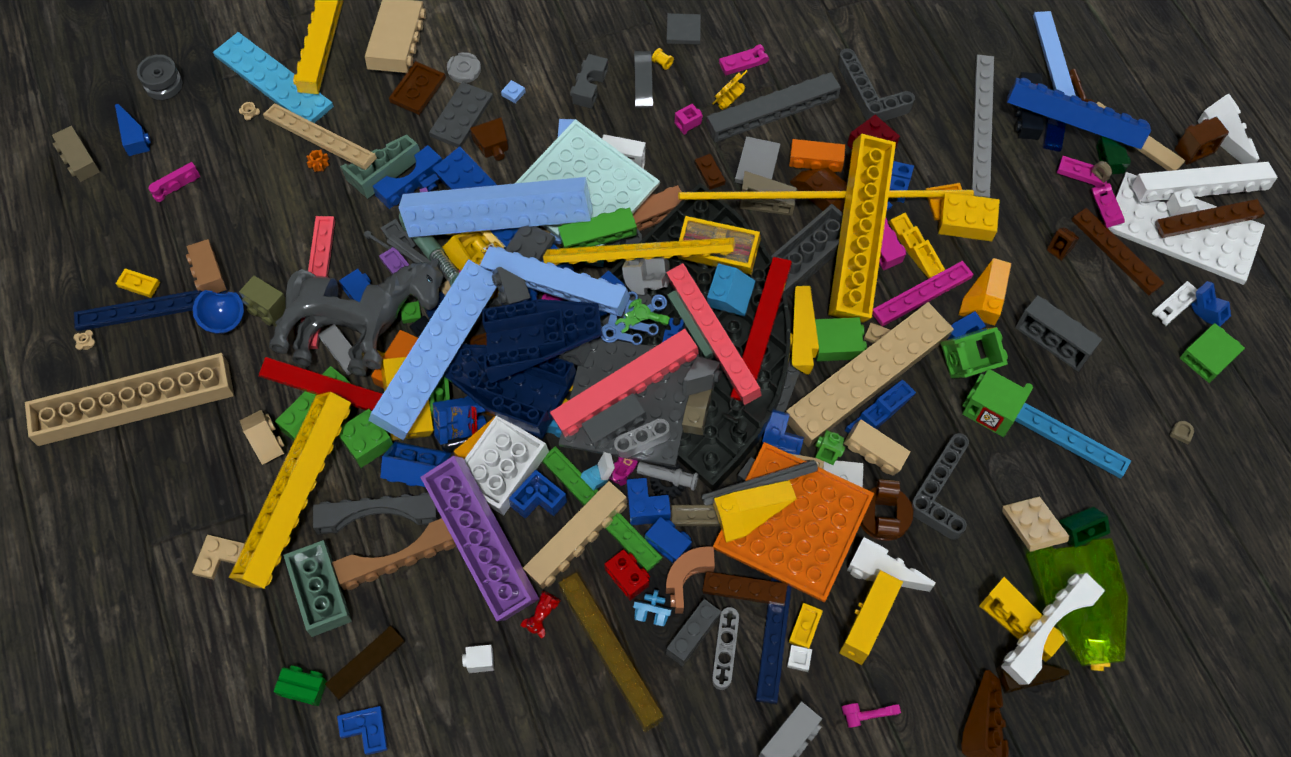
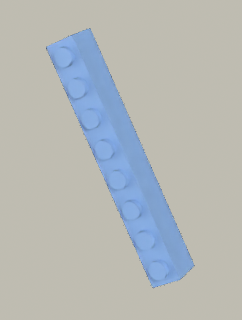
(559, 281)

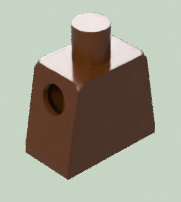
(490, 138)

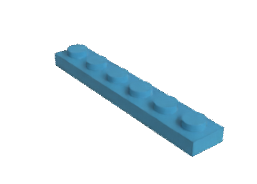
(1073, 440)

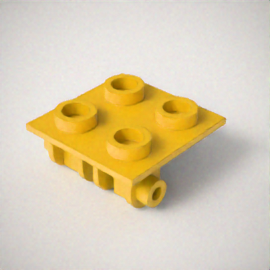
(729, 92)

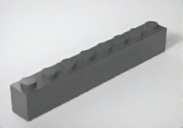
(773, 107)

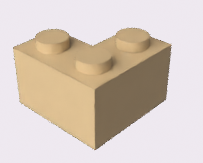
(260, 435)

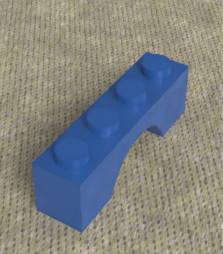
(390, 189)

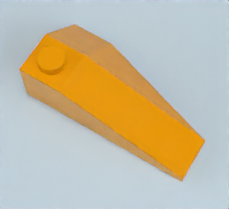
(988, 292)

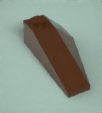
(984, 725)

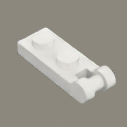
(1176, 303)

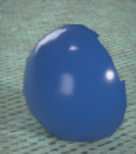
(217, 311)

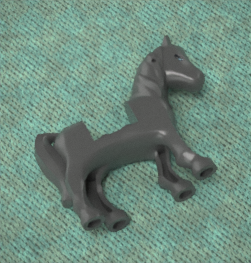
(319, 303)

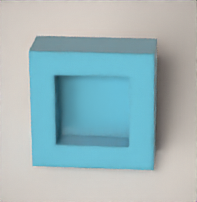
(592, 478)

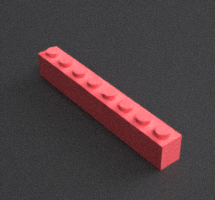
(714, 334)
(627, 380)

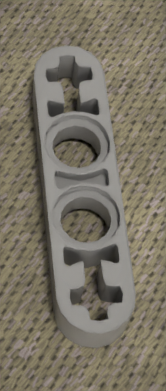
(728, 648)

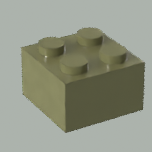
(263, 300)

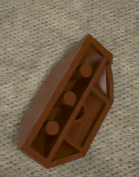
(821, 180)

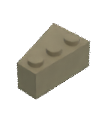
(757, 183)

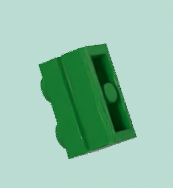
(300, 686)

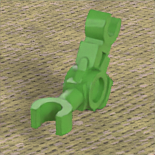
(640, 313)

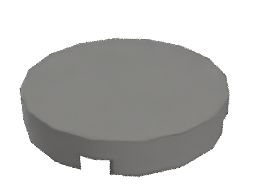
(463, 67)

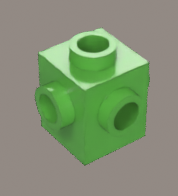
(829, 447)

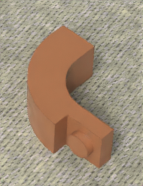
(690, 563)

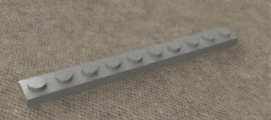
(982, 126)

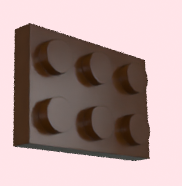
(417, 88)

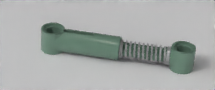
(432, 250)

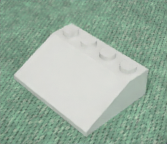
(504, 461)

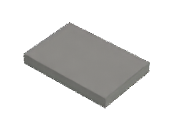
(757, 158)

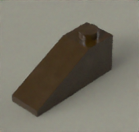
(1045, 675)

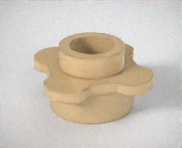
(249, 110)
(86, 344)

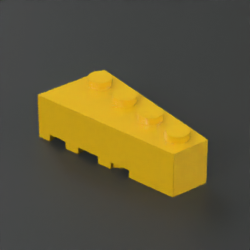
(1018, 614)

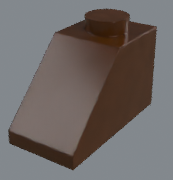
(1062, 243)

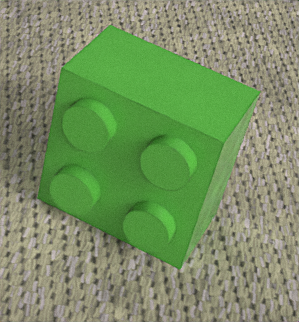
(364, 439)

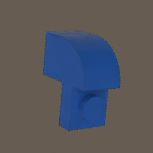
(1209, 307)

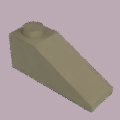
(696, 412)

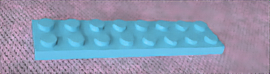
(270, 77)

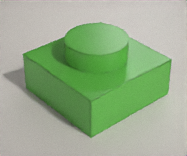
(410, 312)

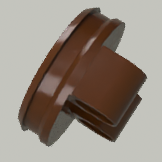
(888, 529)

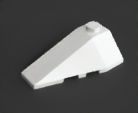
(1236, 141)
(872, 558)

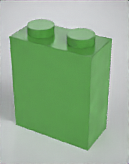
(839, 339)
(1212, 353)

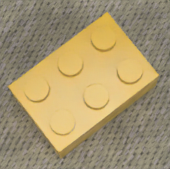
(968, 216)

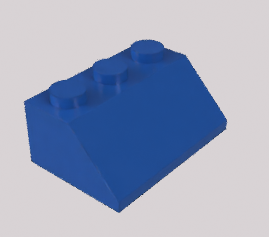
(410, 462)

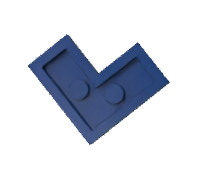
(777, 437)
(369, 724)

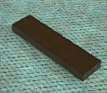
(364, 663)

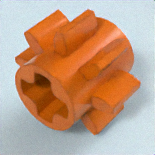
(317, 160)

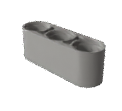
(337, 345)
(648, 430)

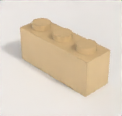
(876, 448)

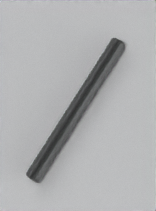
(771, 478)

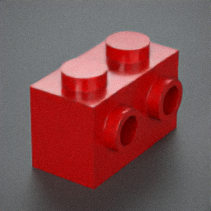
(627, 574)

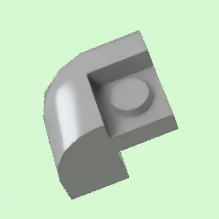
(645, 274)

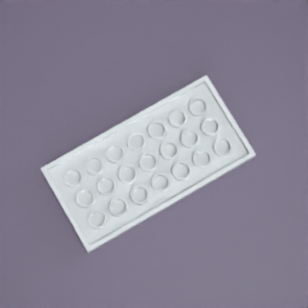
(1221, 249)

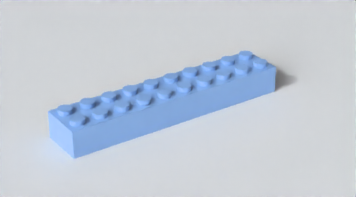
(496, 207)
(434, 351)

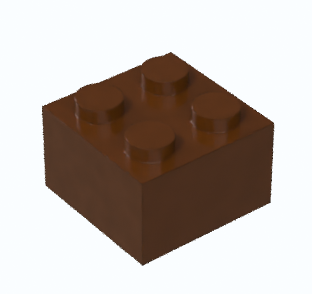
(1201, 140)

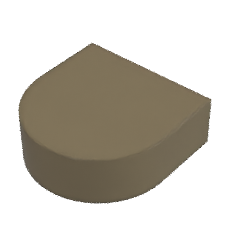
(1102, 171)
(1182, 431)

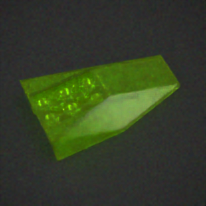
(1093, 631)

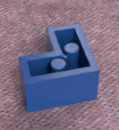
(537, 491)
(644, 508)

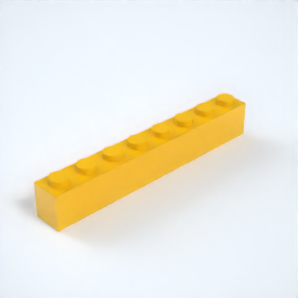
(317, 46)

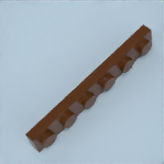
(1209, 218)
(1117, 251)

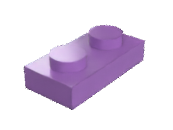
(393, 260)

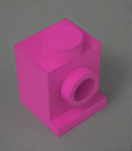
(688, 118)

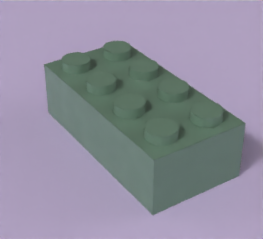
(317, 588)

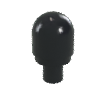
(453, 444)

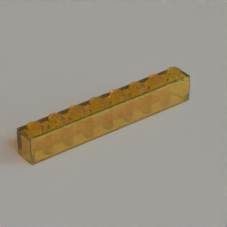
(611, 652)

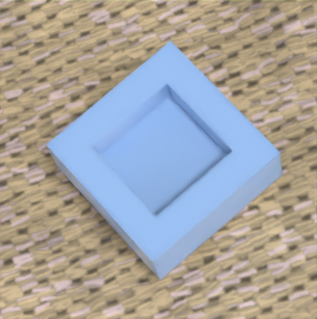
(513, 91)

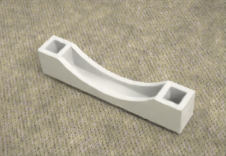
(1026, 659)

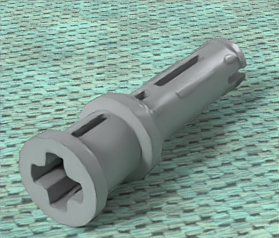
(676, 476)

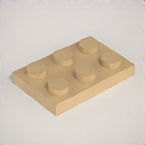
(1035, 524)

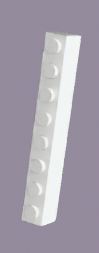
(1205, 181)

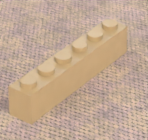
(576, 535)

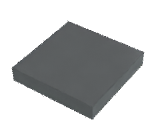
(683, 28)

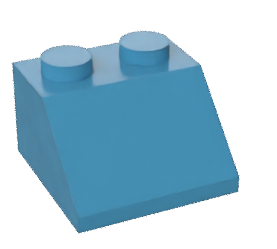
(730, 290)

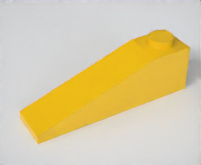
(460, 249)
(747, 509)

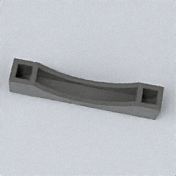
(333, 517)

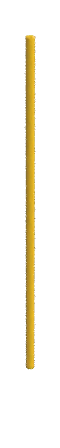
(810, 194)

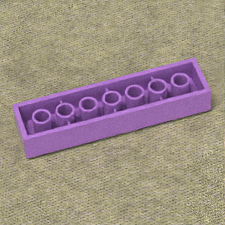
(479, 538)

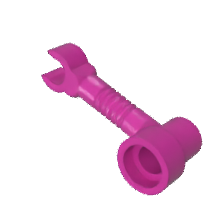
(854, 715)

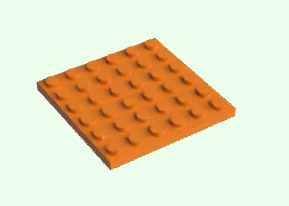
(808, 537)

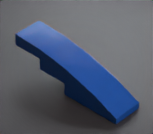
(885, 405)

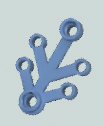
(640, 326)

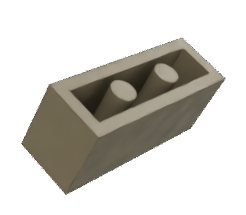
(74, 154)

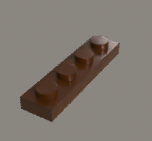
(745, 588)

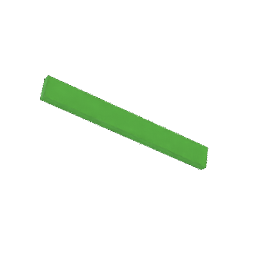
(620, 527)

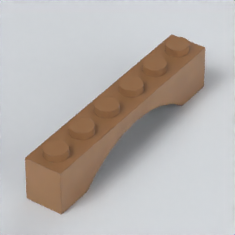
(355, 569)

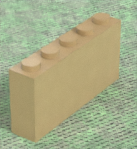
(395, 35)

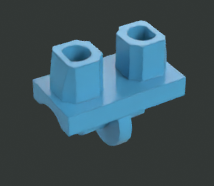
(642, 609)

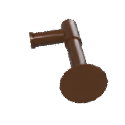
(1077, 84)

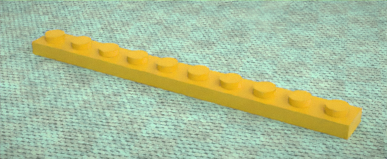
(642, 250)

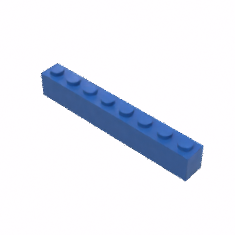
(1079, 113)

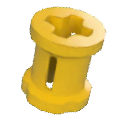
(662, 58)

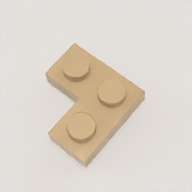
(213, 552)

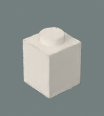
(1181, 202)
(478, 659)

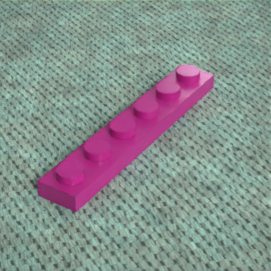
(922, 293)

